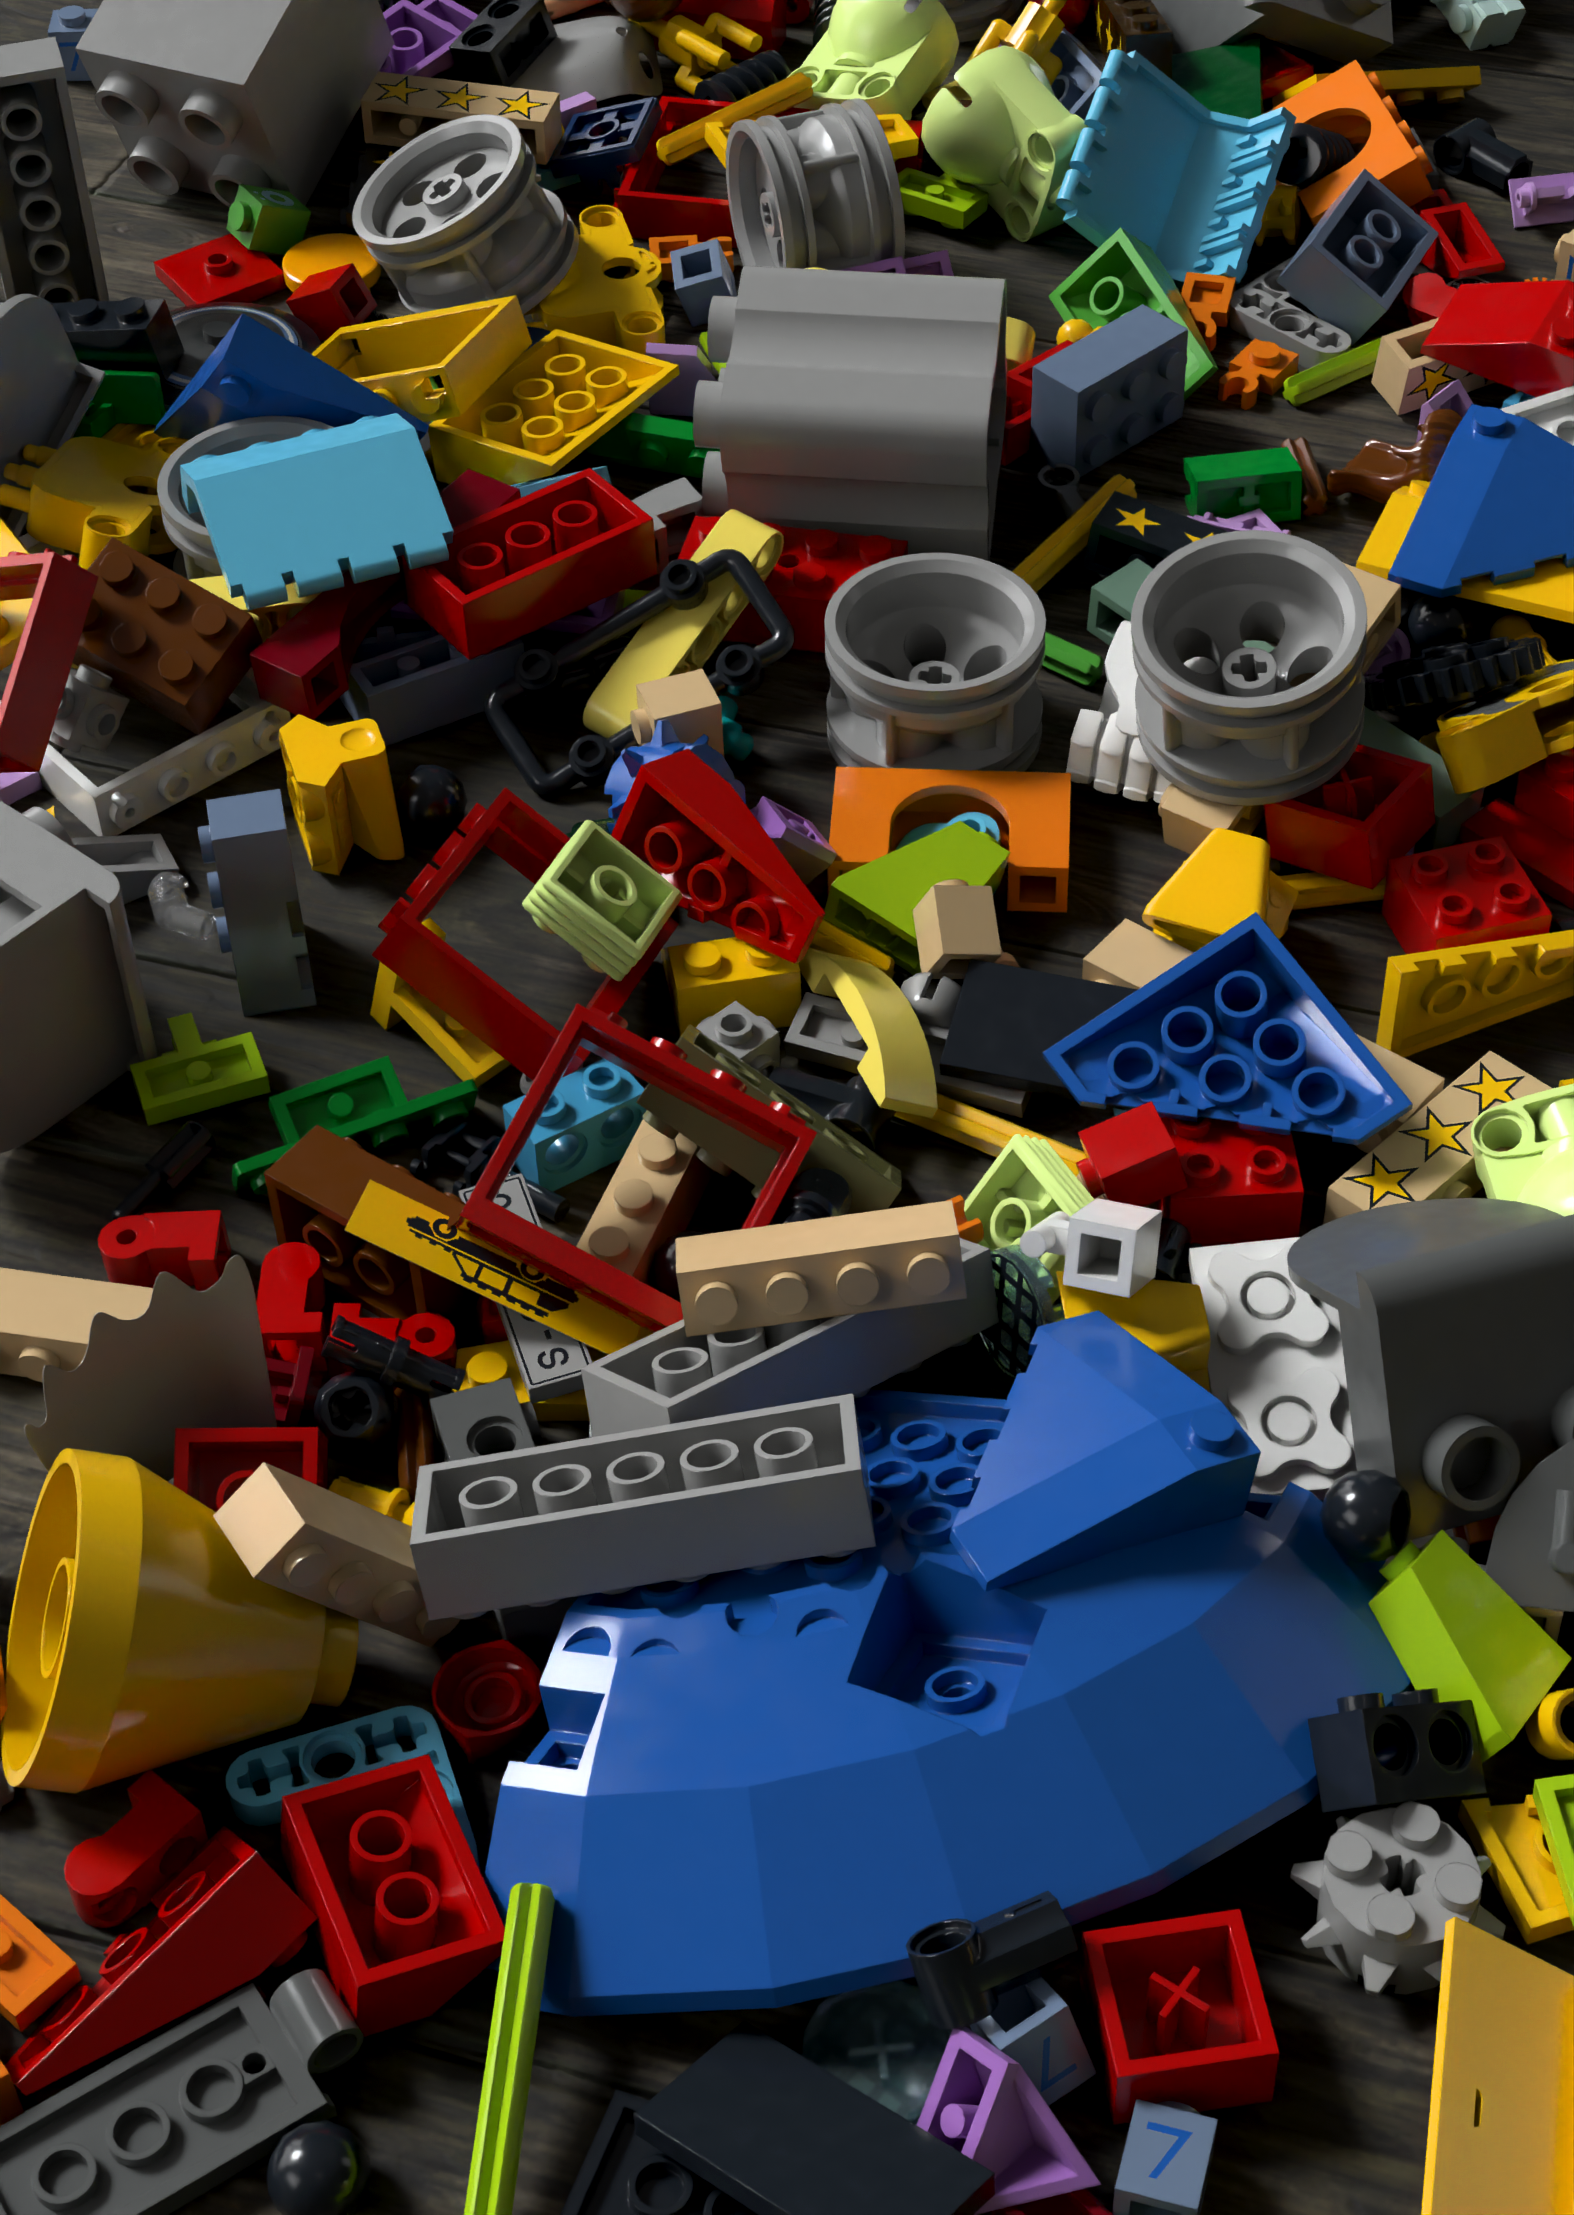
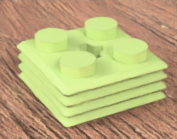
(602, 901)
(1020, 1192)

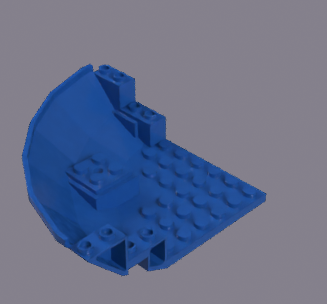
(832, 1752)

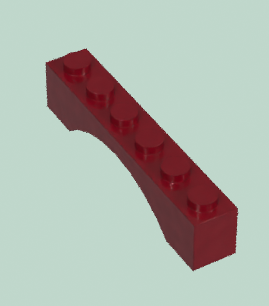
(311, 655)

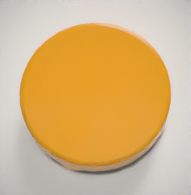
(325, 253)

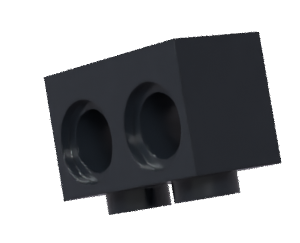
(503, 41)
(1396, 1752)

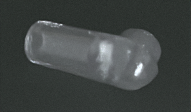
(172, 911)

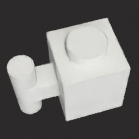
(1104, 1245)

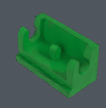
(1245, 482)

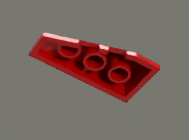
(717, 854)
(214, 1930)

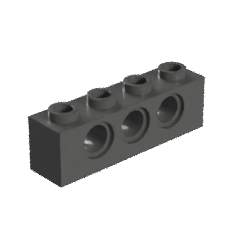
(487, 1423)

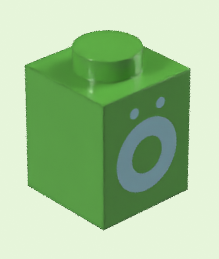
(267, 219)

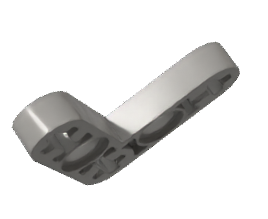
(1265, 311)

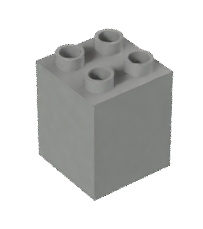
(232, 87)

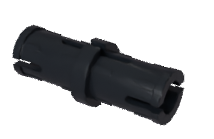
(390, 1361)

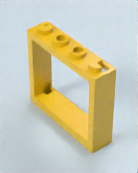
(460, 343)

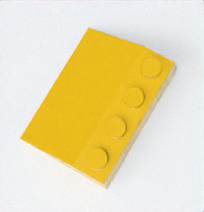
(546, 409)
(1544, 594)

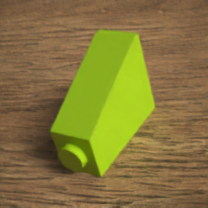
(880, 896)
(1466, 1638)

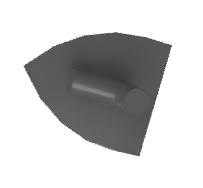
(1535, 1537)

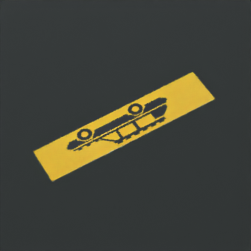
(423, 1239)

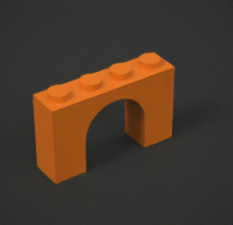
(1362, 113)
(1031, 809)

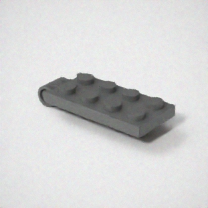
(181, 2107)

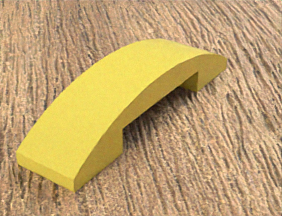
(898, 1056)

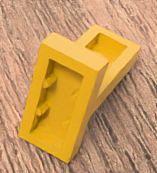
(449, 1039)

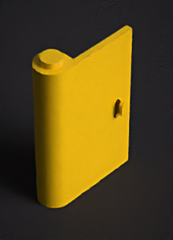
(1500, 2082)

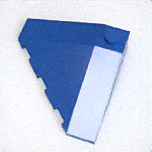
(267, 375)
(1491, 507)
(1233, 1041)
(1098, 1457)

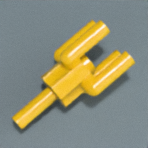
(1032, 34)
(700, 47)

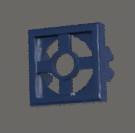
(606, 152)

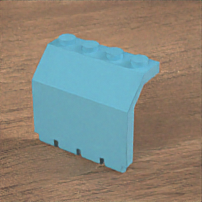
(1172, 171)
(319, 508)

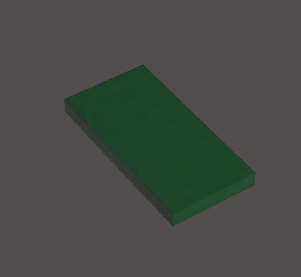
(1224, 77)

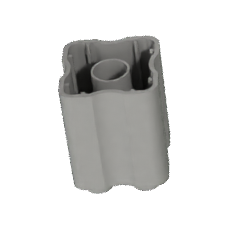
(858, 404)

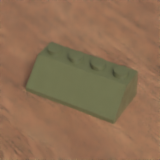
(726, 1150)

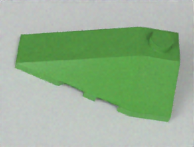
(1121, 278)

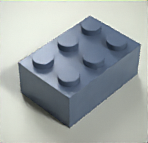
(1358, 256)
(1108, 390)

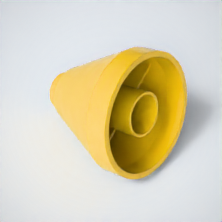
(149, 1634)

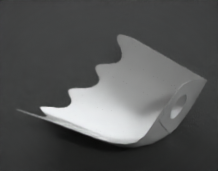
(595, 60)
(178, 1365)

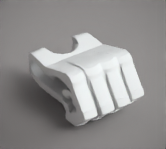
(1107, 741)

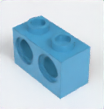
(582, 1126)

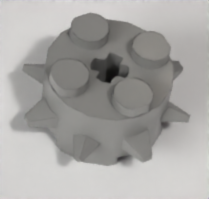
(1388, 1893)

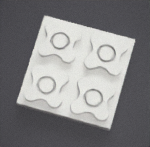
(1276, 1364)

